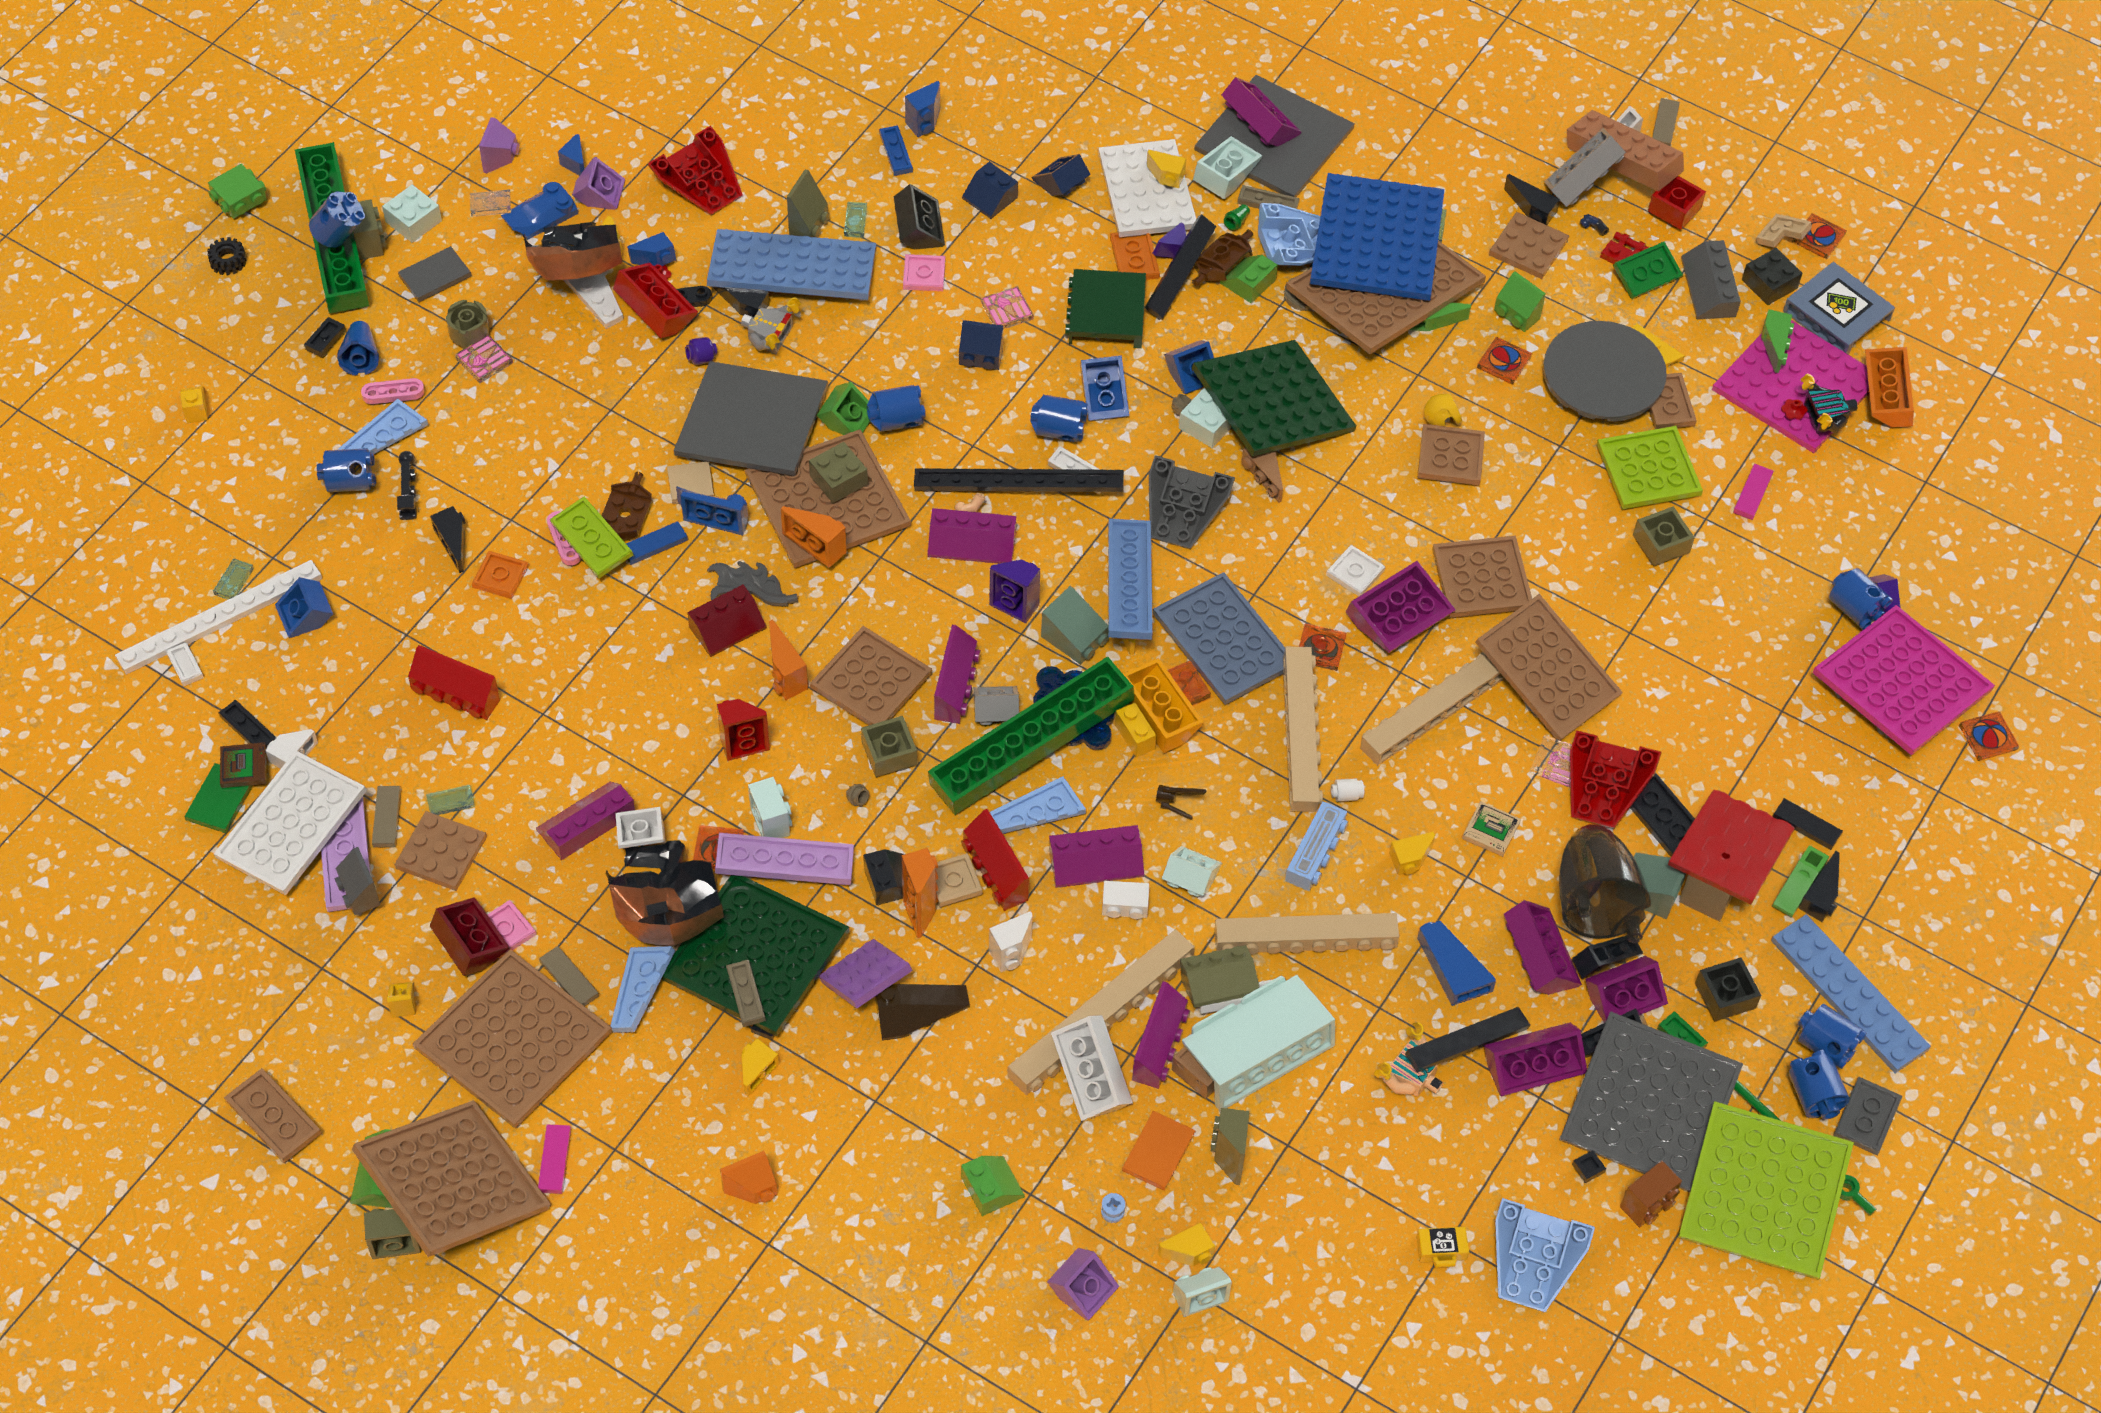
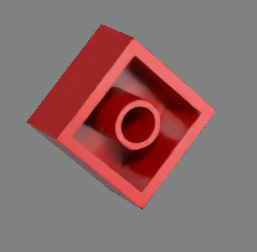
(1677, 202)

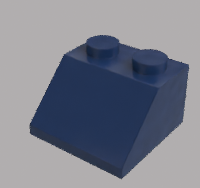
(1062, 175)
(991, 190)
(981, 345)

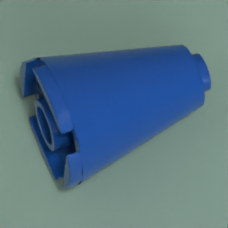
(358, 350)

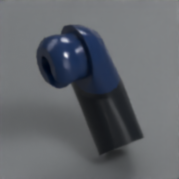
(1596, 222)

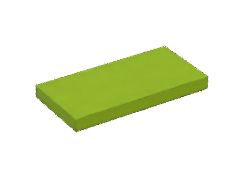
(591, 537)

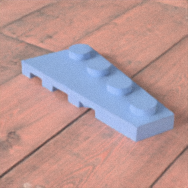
(387, 428)
(1038, 807)
(640, 979)

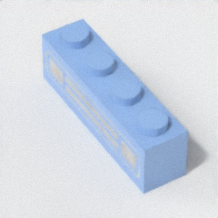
(1316, 846)

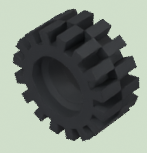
(226, 247)

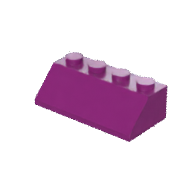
(1259, 112)
(971, 536)
(955, 676)
(585, 819)
(1096, 856)
(1541, 948)
(1160, 1037)
(1536, 1058)

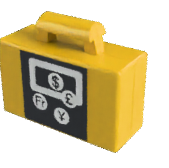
(1442, 1245)

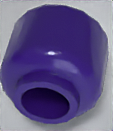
(700, 351)

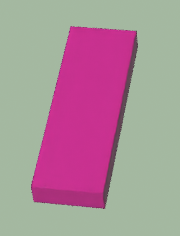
(1753, 491)
(554, 1158)

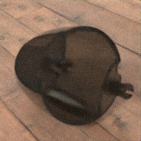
(1601, 886)

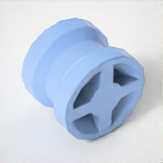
(1109, 1211)

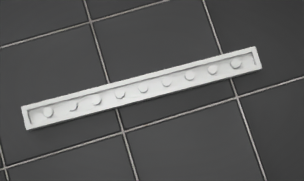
(214, 618)

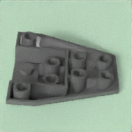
(1183, 501)

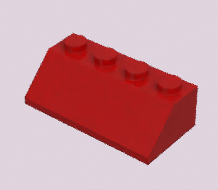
(654, 299)
(453, 683)
(996, 861)

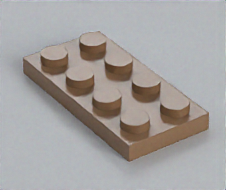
(272, 1115)

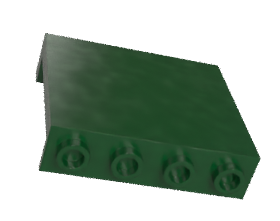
(1106, 305)

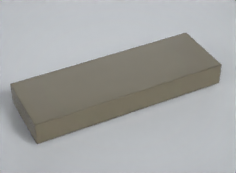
(1666, 121)
(1254, 197)
(386, 816)
(568, 976)
(745, 993)

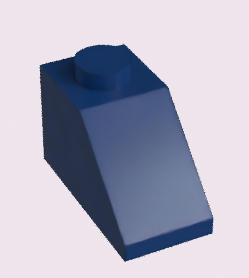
(652, 250)

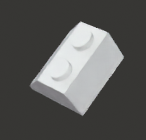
(640, 827)
(1010, 941)

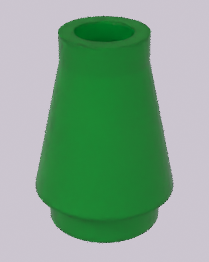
(1235, 218)

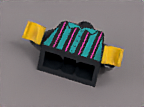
(1826, 407)

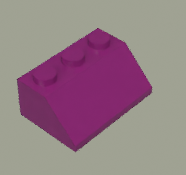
(1628, 987)

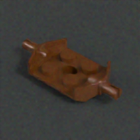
(1221, 256)
(628, 498)

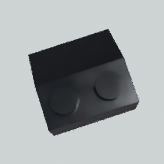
(884, 875)

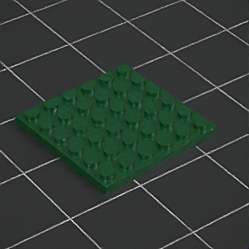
(1273, 397)
(776, 934)

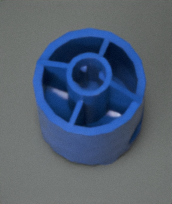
(336, 219)
(896, 408)
(1059, 418)
(339, 470)
(1859, 597)
(1830, 1032)
(1818, 1085)

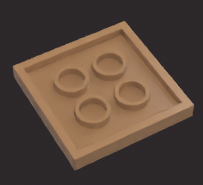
(1529, 245)
(1451, 454)
(440, 850)

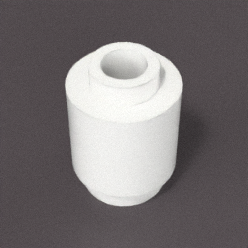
(1347, 789)

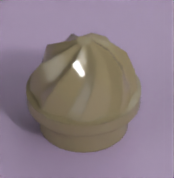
(1180, 403)
(857, 794)

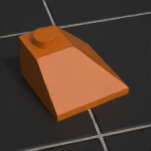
(750, 1179)

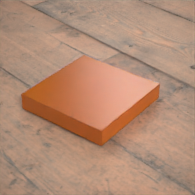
(500, 574)

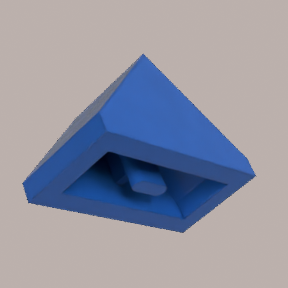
(571, 155)

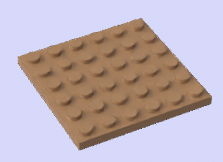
(864, 513)
(512, 1038)
(450, 1178)

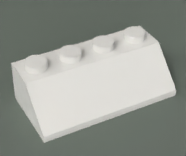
(1091, 1067)

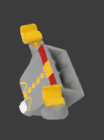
(771, 326)

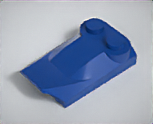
(541, 211)
(714, 512)

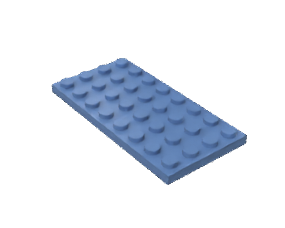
(792, 264)

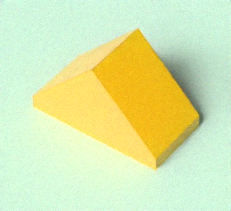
(401, 999)

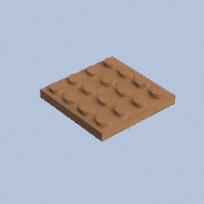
(1482, 575)
(870, 677)

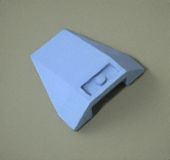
(1287, 234)
(1536, 1254)

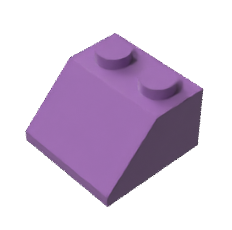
(1083, 1283)

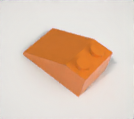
(815, 533)
(788, 666)

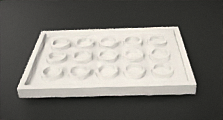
(1137, 197)
(290, 822)

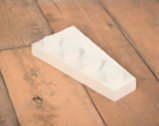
(598, 298)

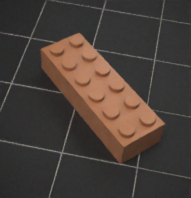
(1645, 157)

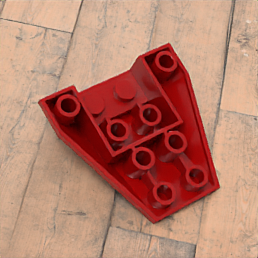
(700, 172)
(1607, 778)

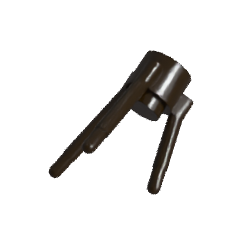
(1168, 794)

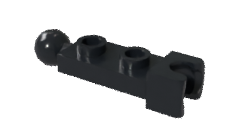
(406, 502)

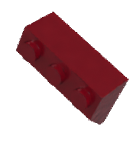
(726, 620)
(468, 935)

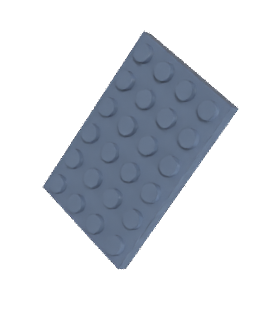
(1223, 637)

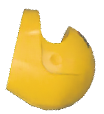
(1439, 408)

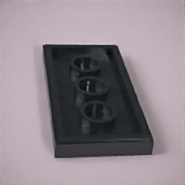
(1662, 814)

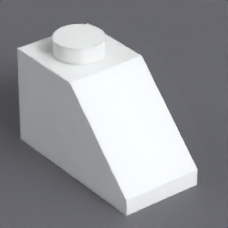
(285, 745)

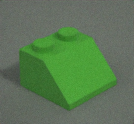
(1251, 277)
(1520, 302)
(845, 410)
(990, 1183)

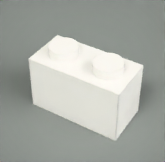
(1125, 899)

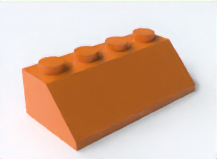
(1890, 386)
(919, 888)

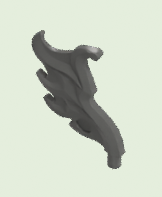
(755, 581)

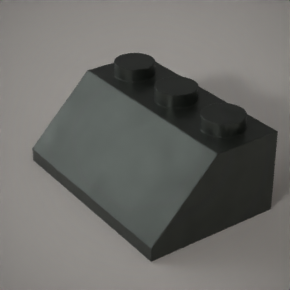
(918, 219)

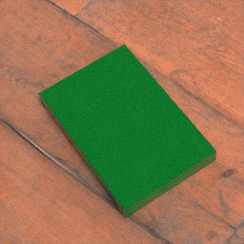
(1648, 270)
(215, 805)

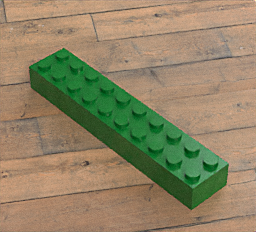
(341, 265)
(1031, 735)

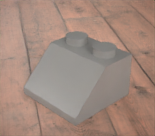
(995, 704)

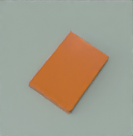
(1135, 254)
(1158, 1150)

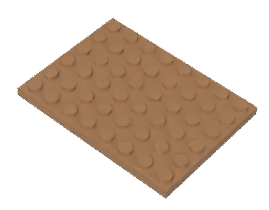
(1379, 318)

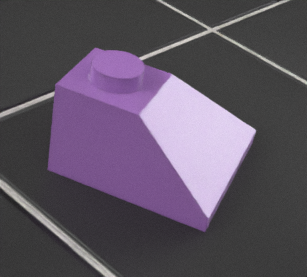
(497, 146)
(599, 186)

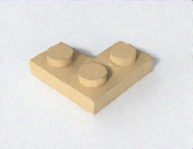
(1783, 226)

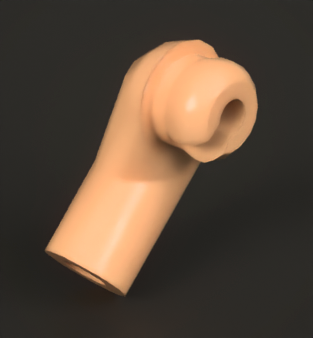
(973, 506)

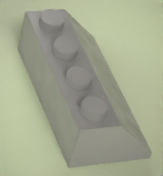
(1585, 167)

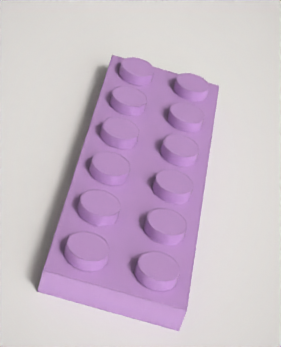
(347, 837)
(784, 858)

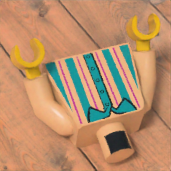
(1401, 1074)

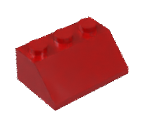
(742, 729)

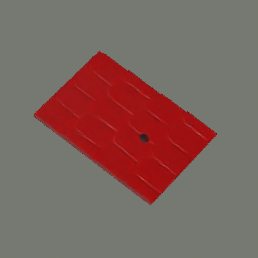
(1728, 853)

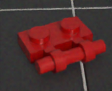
(1617, 251)

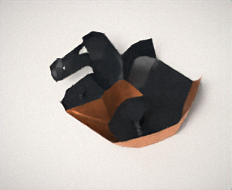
(593, 251)
(668, 904)

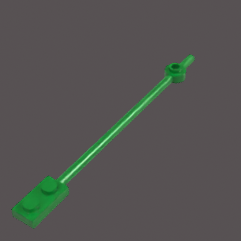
(1679, 1028)

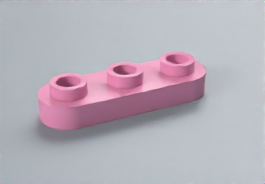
(392, 390)
(563, 548)

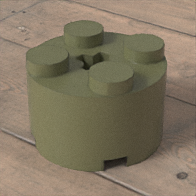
(467, 323)

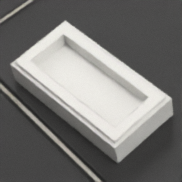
(184, 664)

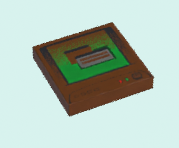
(243, 765)

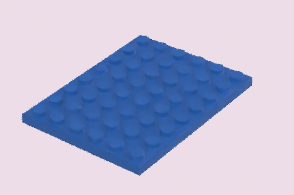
(1378, 236)

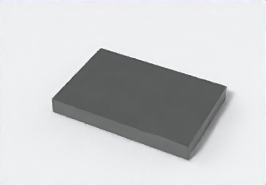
(434, 274)
(1868, 1115)

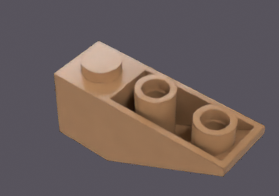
(1265, 471)

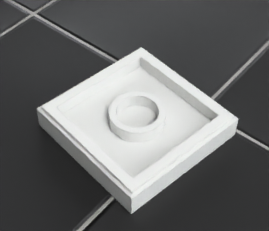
(1355, 570)

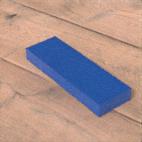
(895, 150)
(656, 542)

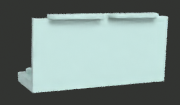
(1261, 1038)

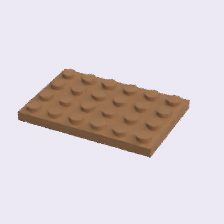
(1548, 667)

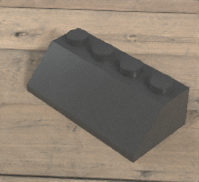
(1711, 281)

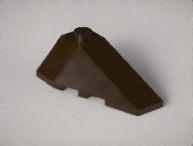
(914, 1006)

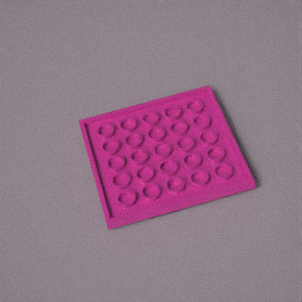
(1762, 392)
(1903, 679)

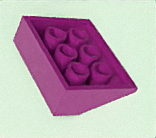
(1400, 607)

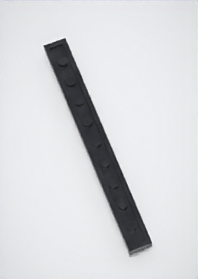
(1019, 480)

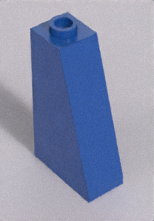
(1454, 964)

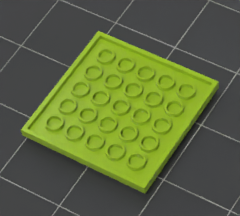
(1766, 1190)

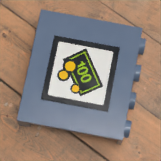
(1837, 307)

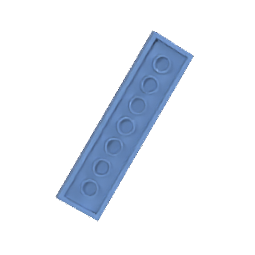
(1129, 579)
(1850, 993)

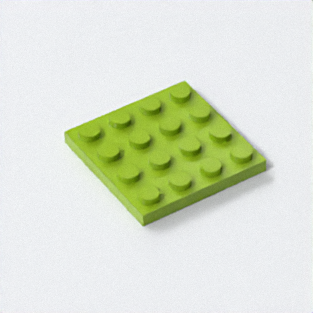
(1649, 467)

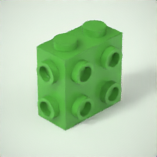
(237, 191)

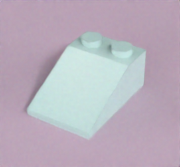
(1226, 167)

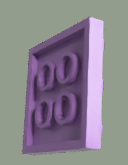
(865, 973)

